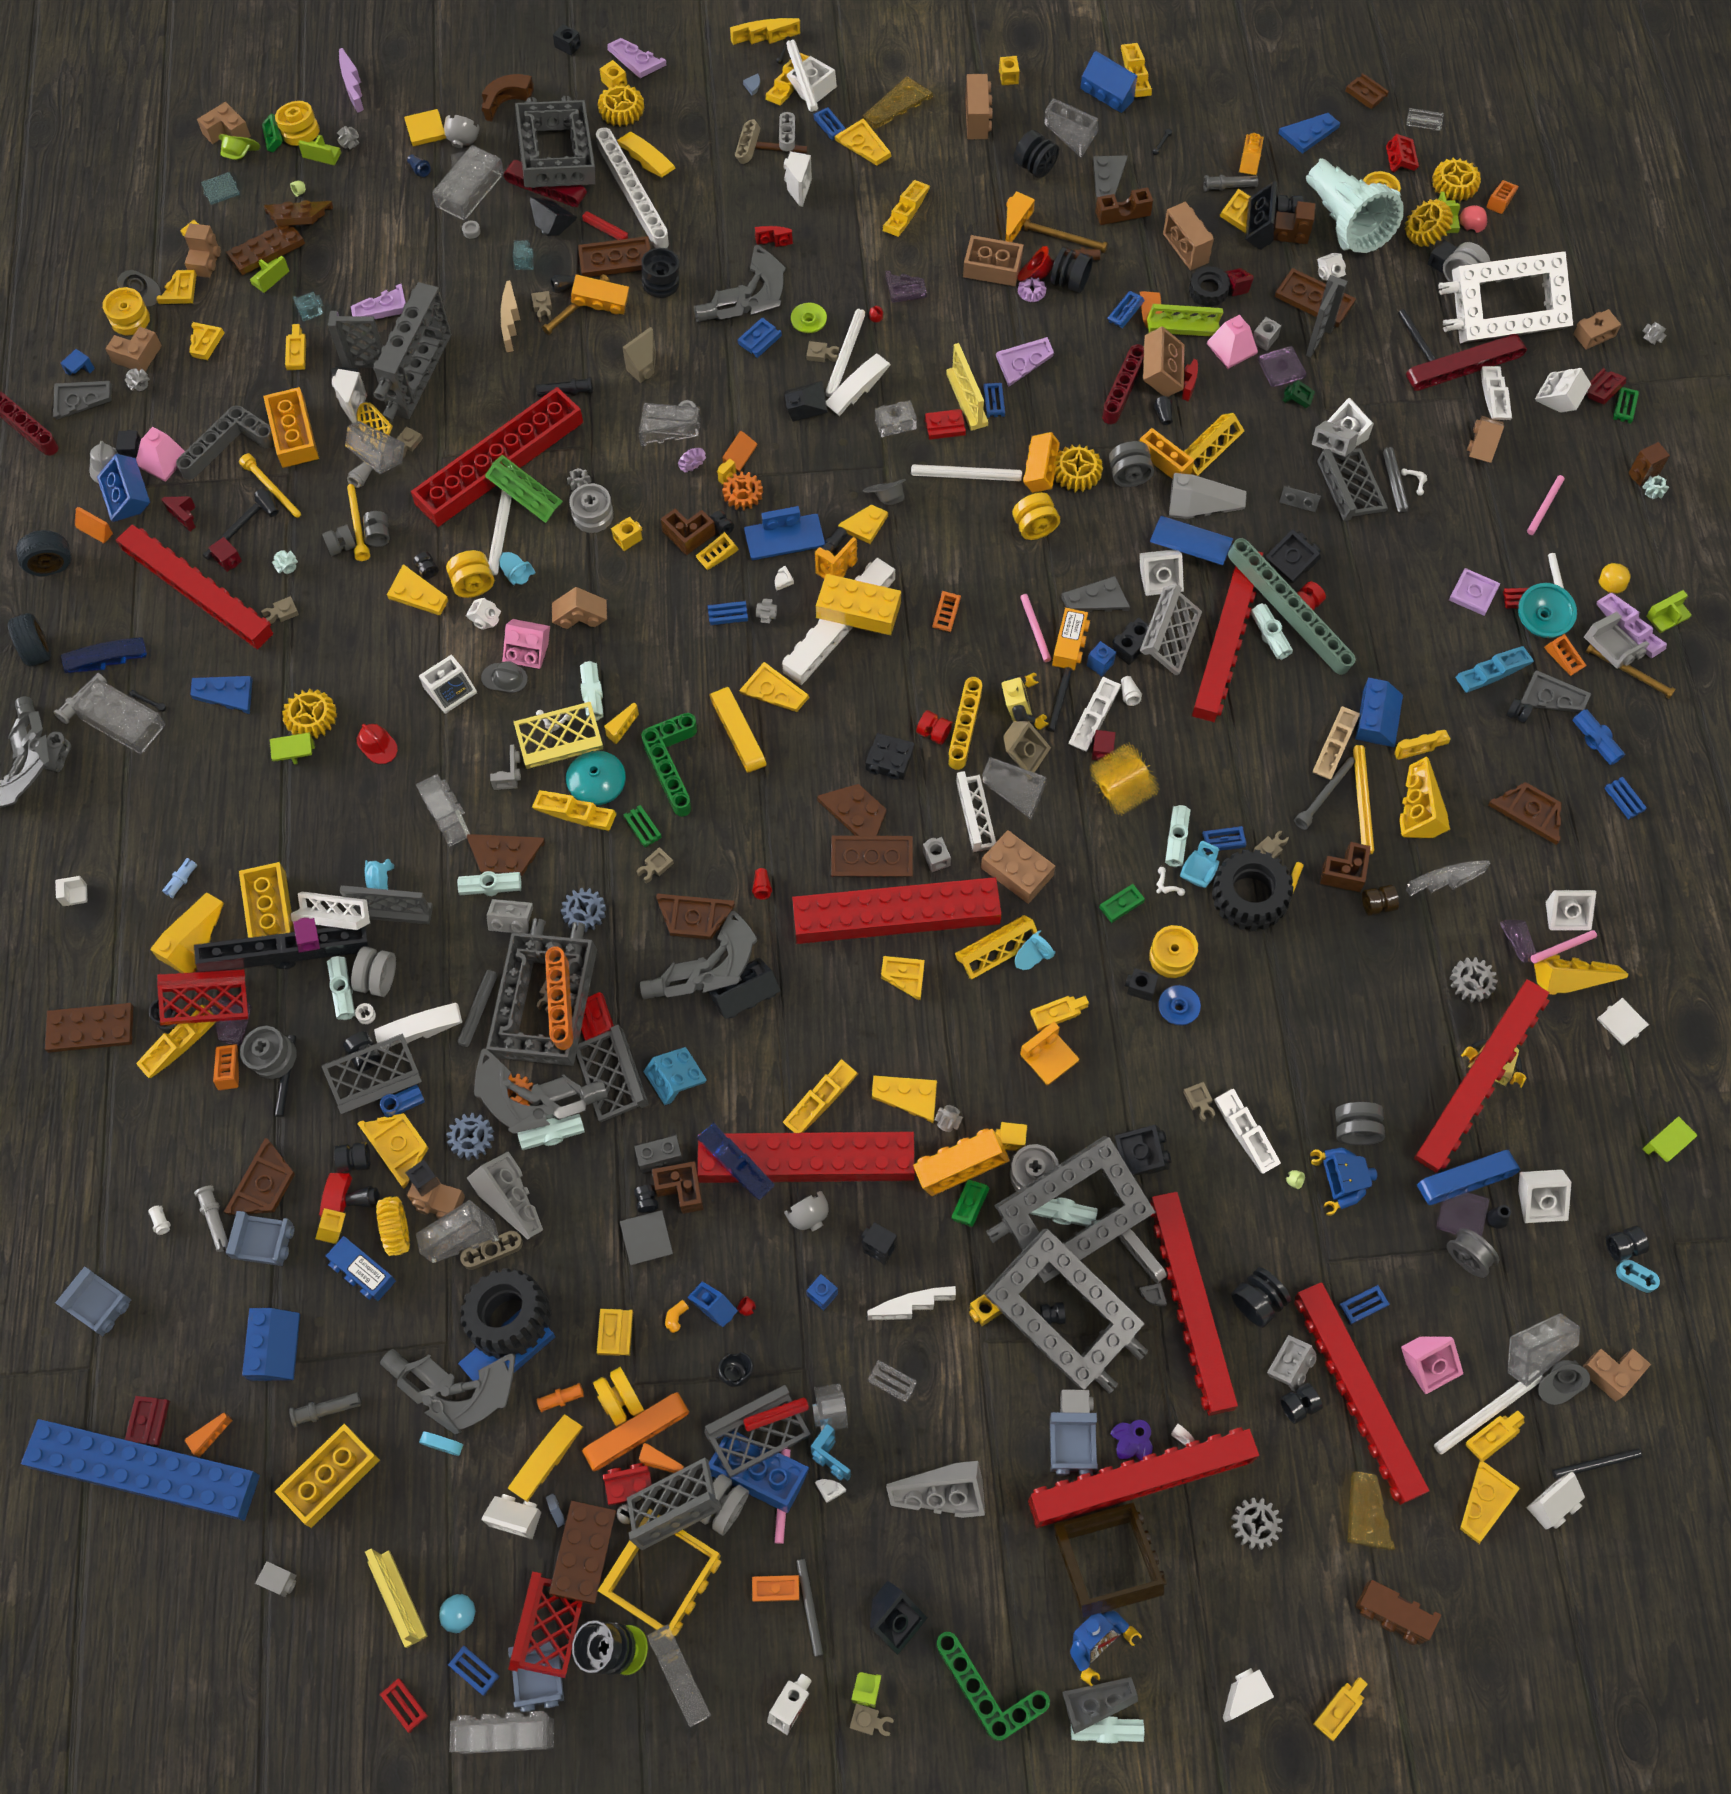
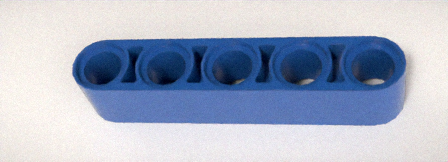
(1468, 1177)

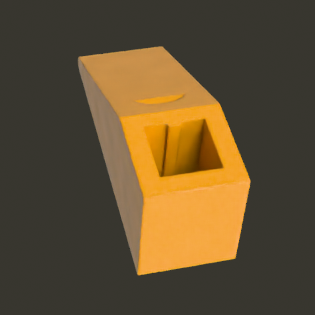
(1251, 154)

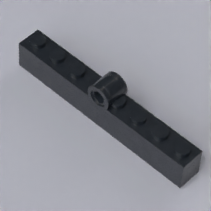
(276, 950)

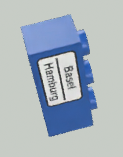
(360, 1269)

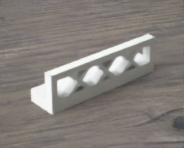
(971, 813)
(333, 916)

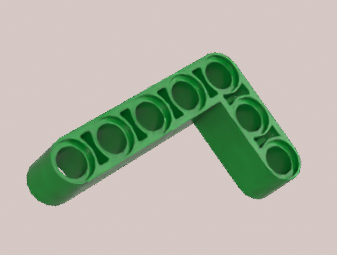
(665, 762)
(984, 1694)

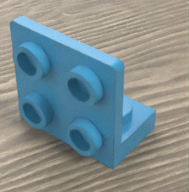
(673, 1073)
(820, 1450)

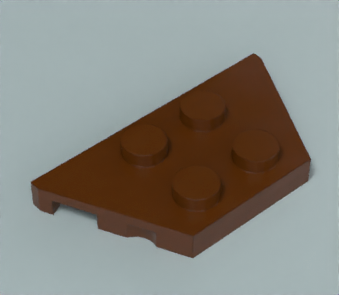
(297, 213)
(855, 809)
(1532, 810)
(504, 853)
(693, 915)
(262, 1183)

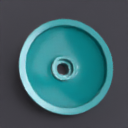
(1554, 604)
(598, 786)

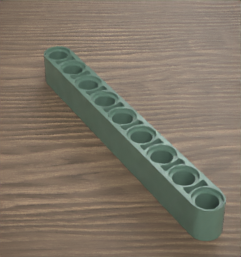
(1245, 555)

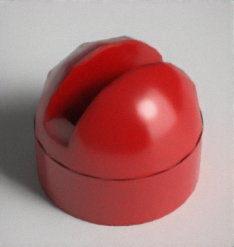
(873, 315)
(746, 1306)

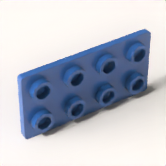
(783, 533)

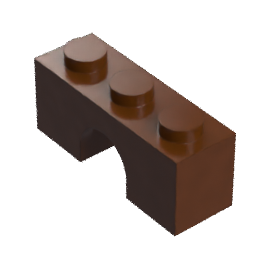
(1136, 206)

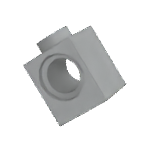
(1266, 333)
(939, 861)
(1076, 1401)
(276, 1579)

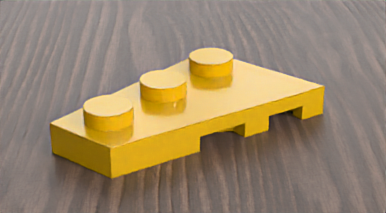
(864, 142)
(416, 592)
(774, 688)
(909, 1094)
(1486, 1502)

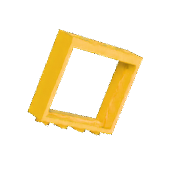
(688, 1604)

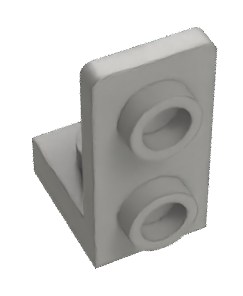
(508, 780)

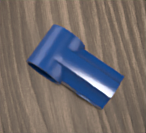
(404, 1101)

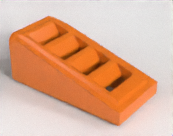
(1501, 198)
(950, 597)
(1566, 646)
(227, 1079)
(205, 1436)
(654, 1458)

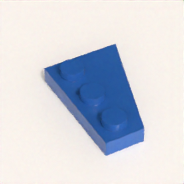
(1309, 132)
(226, 691)

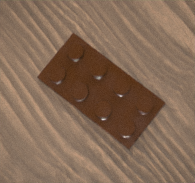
(265, 247)
(613, 256)
(1307, 294)
(872, 856)
(89, 1027)
(582, 1552)

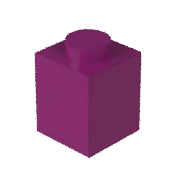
(306, 934)

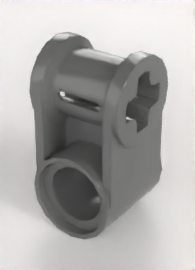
(57, 751)

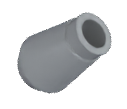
(359, 475)

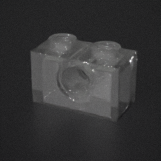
(895, 418)

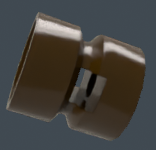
(1378, 900)

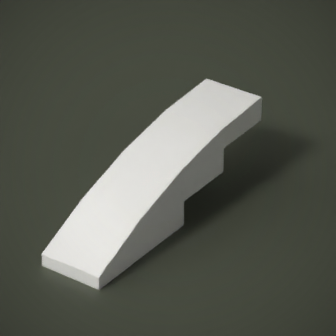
(857, 383)
(1496, 393)
(1094, 714)
(421, 1024)
(1246, 1131)
(902, 1306)

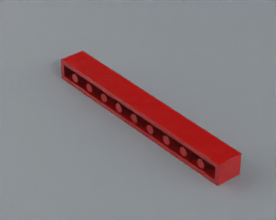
(195, 587)
(1224, 646)
(1481, 1076)
(1193, 1305)
(1361, 1394)

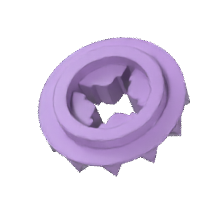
(1025, 292)
(692, 459)

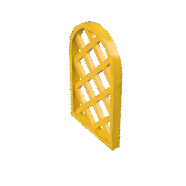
(376, 412)

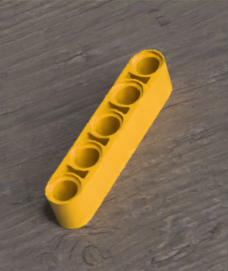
(737, 729)
(965, 731)

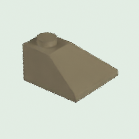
(641, 355)
(1025, 745)

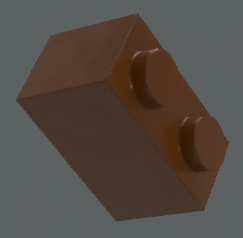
(1648, 463)

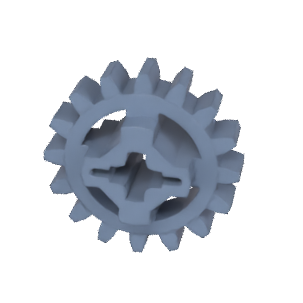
(590, 903)
(463, 1142)

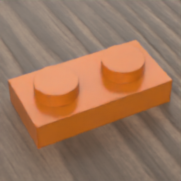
(775, 1588)

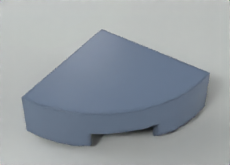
(752, 84)
(555, 1510)

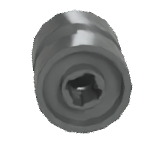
(376, 528)
(332, 542)

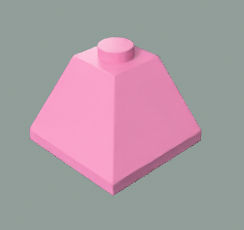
(1233, 342)
(158, 454)
(1432, 1361)

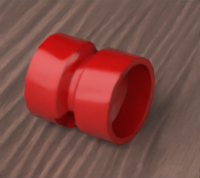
(1312, 594)
(935, 728)

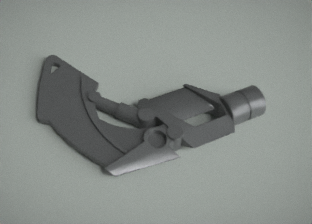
(765, 268)
(27, 748)
(735, 938)
(492, 1087)
(490, 1393)

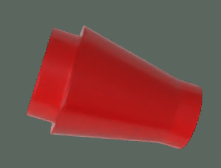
(761, 886)

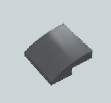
(646, 1237)

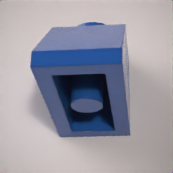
(713, 1304)

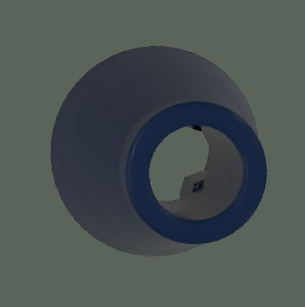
(419, 165)

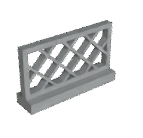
(1162, 621)

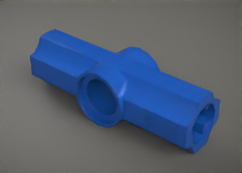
(1598, 737)

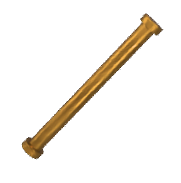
(1066, 236)
(547, 328)
(1637, 674)

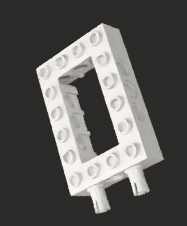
(1468, 298)

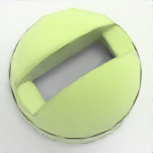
(298, 187)
(1295, 1179)

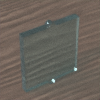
(220, 188)

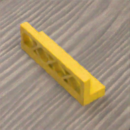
(1211, 436)
(992, 942)

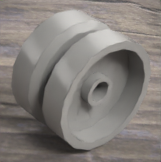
(1465, 254)
(591, 508)
(373, 971)
(1031, 1158)
(731, 1504)

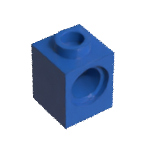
(1101, 658)
(822, 1292)

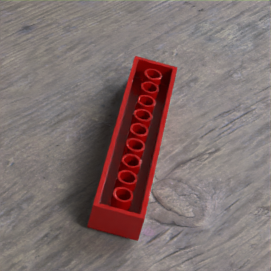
(517, 440)
(896, 910)
(818, 1157)
(1142, 1478)

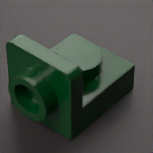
(1299, 393)

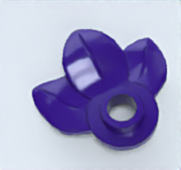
(1129, 1442)

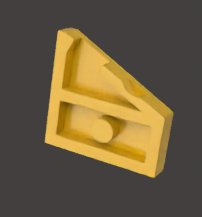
(179, 288)
(904, 974)

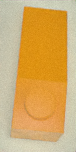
(1018, 211)

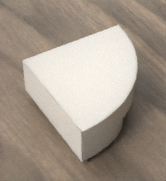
(783, 579)
(1182, 1435)
(830, 1489)

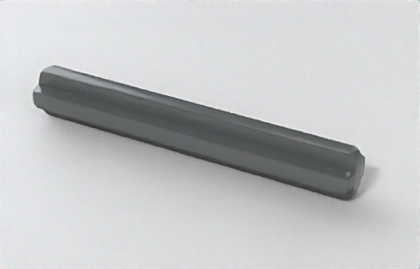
(1395, 479)
(477, 1008)

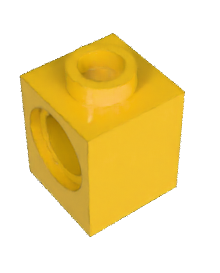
(1009, 70)
(613, 74)
(625, 540)
(1012, 1135)
(330, 1226)
(978, 1316)

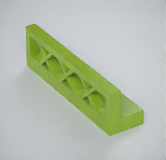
(1184, 323)

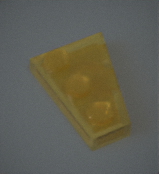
(1366, 1513)

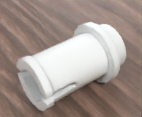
(159, 1220)

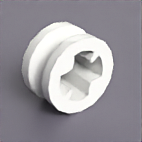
(368, 1019)

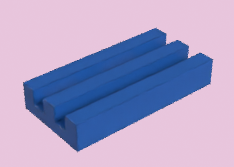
(823, 121)
(1128, 310)
(995, 412)
(727, 609)
(1628, 797)
(1240, 839)
(1348, 1313)
(489, 1683)

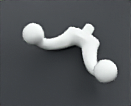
(1420, 475)
(548, 724)
(1180, 891)

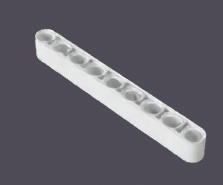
(632, 188)

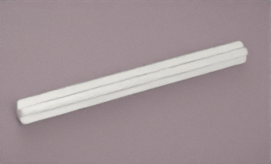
(802, 75)
(845, 352)
(966, 472)
(499, 532)
(1483, 1416)

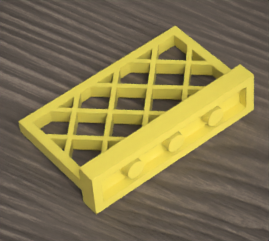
(966, 390)
(563, 751)
(396, 1597)

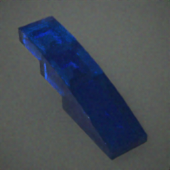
(102, 654)
(735, 1161)

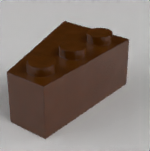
(1397, 1613)

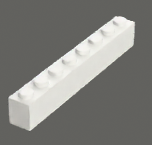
(828, 634)

